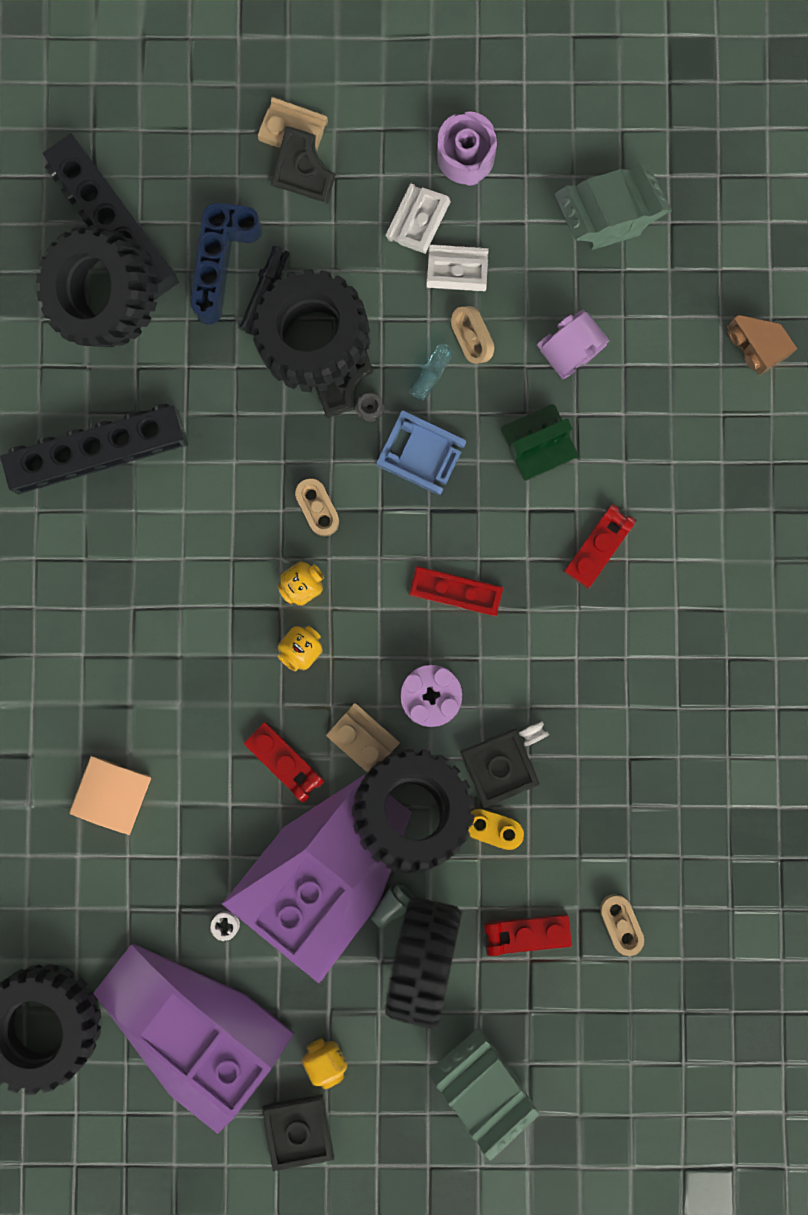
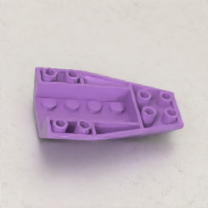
(193, 1033)

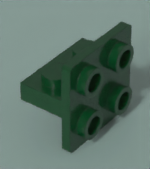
(540, 442)

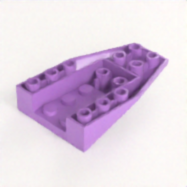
(315, 883)

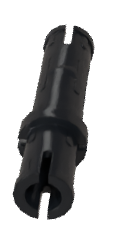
(268, 275)

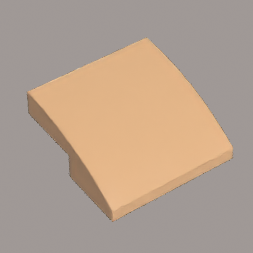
(110, 795)

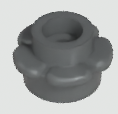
(369, 399)

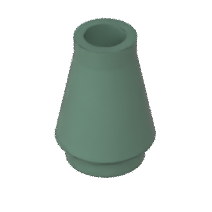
(392, 905)

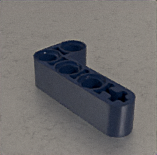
(218, 263)

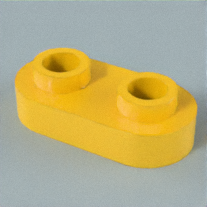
(494, 828)

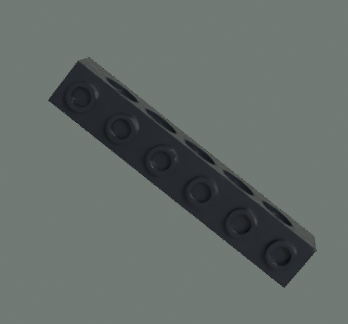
(68, 157)
(19, 460)

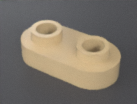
(472, 336)
(317, 508)
(622, 923)

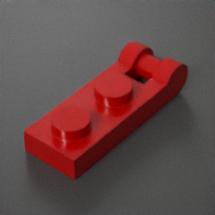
(599, 547)
(283, 761)
(528, 934)

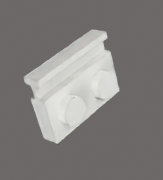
(418, 218)
(457, 268)

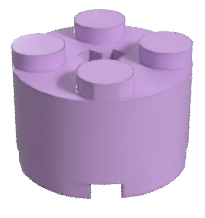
(454, 158)
(573, 344)
(446, 705)

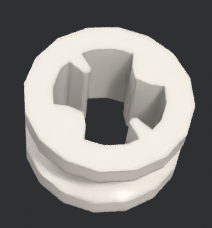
(533, 733)
(218, 931)

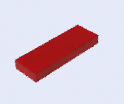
(456, 591)

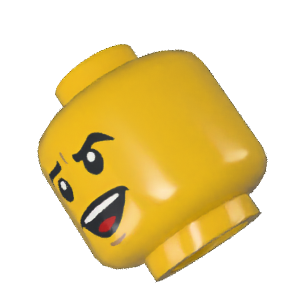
(299, 648)

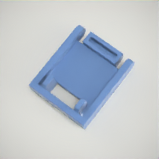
(426, 455)

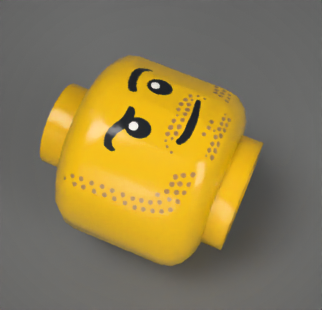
(301, 583)
(324, 1063)

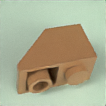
(761, 341)

